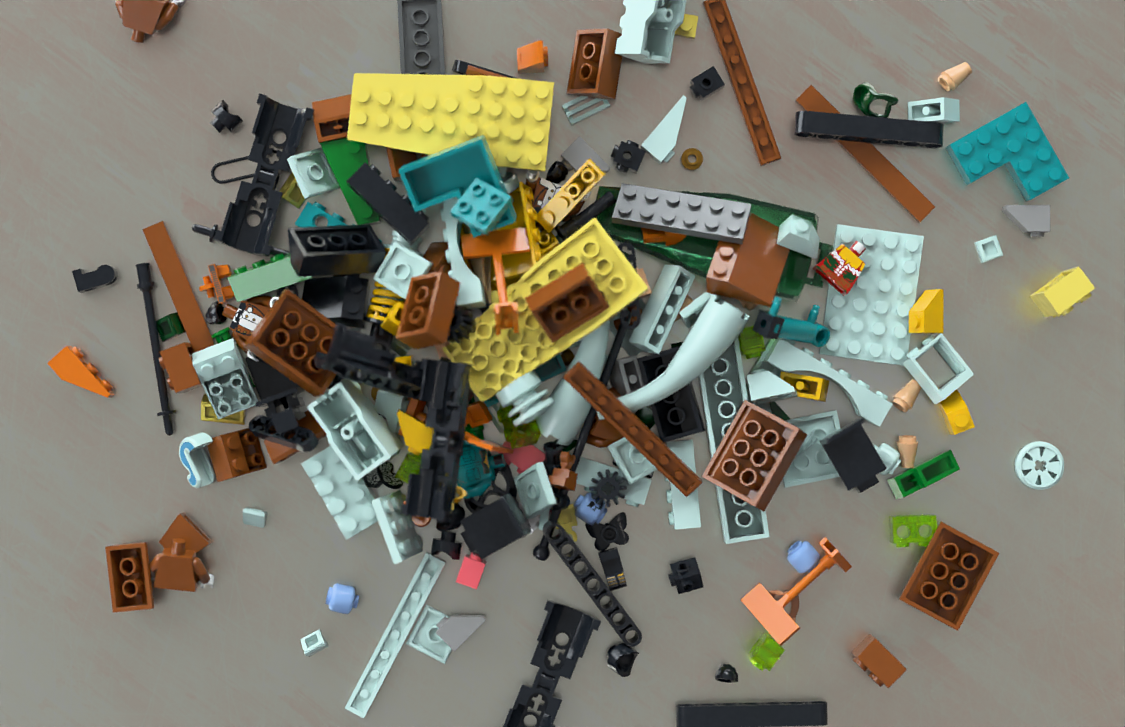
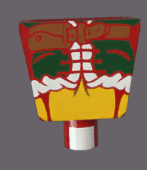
(842, 267)

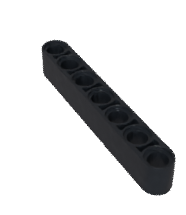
(869, 129)
(597, 592)
(752, 714)

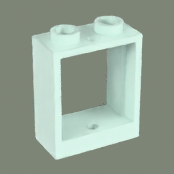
(951, 357)

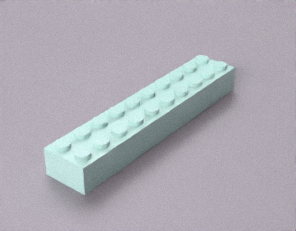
(722, 396)

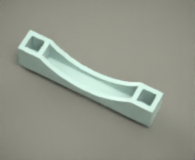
(471, 289)
(865, 403)

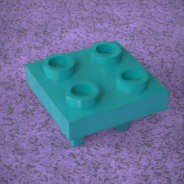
(481, 206)

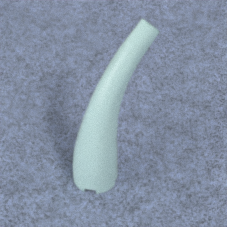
(706, 342)
(569, 408)

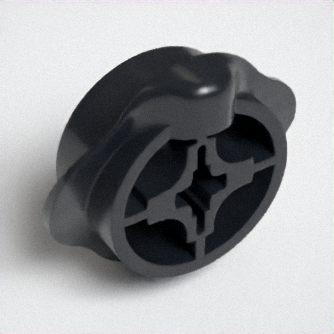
(473, 505)

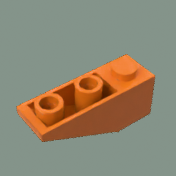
(532, 58)
(72, 368)

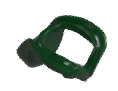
(865, 94)

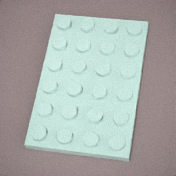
(874, 315)

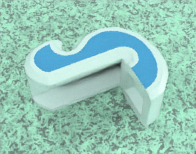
(195, 459)

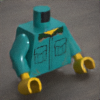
(476, 471)

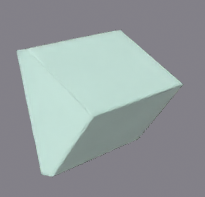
(313, 643)

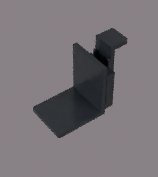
(274, 391)
(854, 456)
(495, 526)

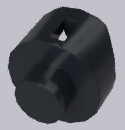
(224, 118)
(457, 515)
(447, 544)
(621, 659)

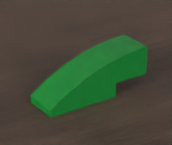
(923, 474)

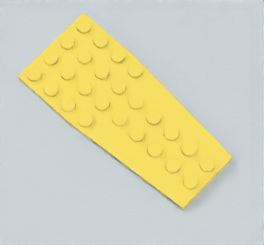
(445, 110)
(509, 356)

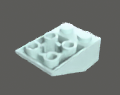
(224, 378)

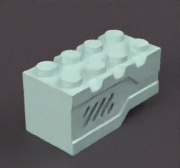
(649, 29)
(354, 428)
(344, 496)

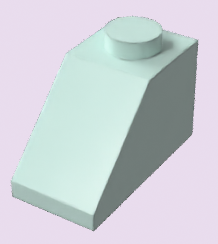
(935, 110)
(799, 236)
(767, 387)

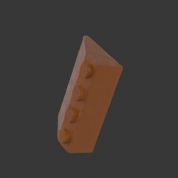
(749, 269)
(291, 338)
(754, 455)
(949, 576)

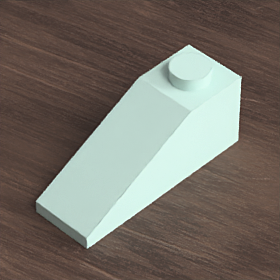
(664, 137)

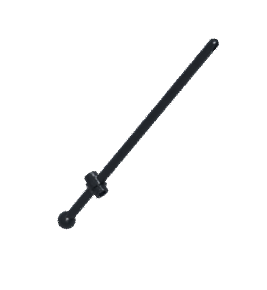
(542, 551)

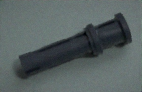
(578, 221)
(552, 459)

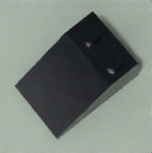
(339, 298)

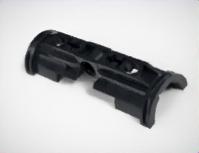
(270, 120)
(357, 360)
(430, 491)
(578, 629)

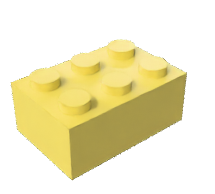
(1062, 292)

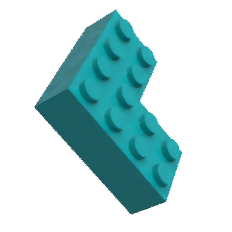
(1012, 141)
(451, 174)

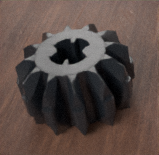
(460, 325)
(613, 493)

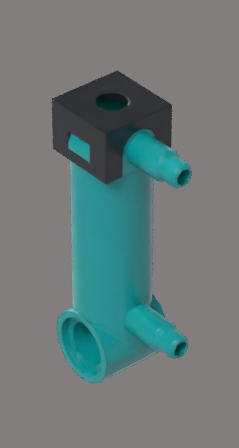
(774, 326)

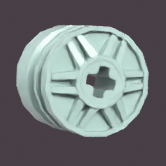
(524, 398)

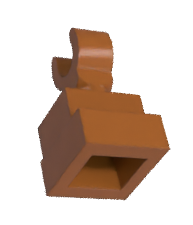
(564, 478)

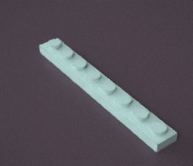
(395, 635)

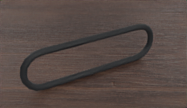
(233, 179)

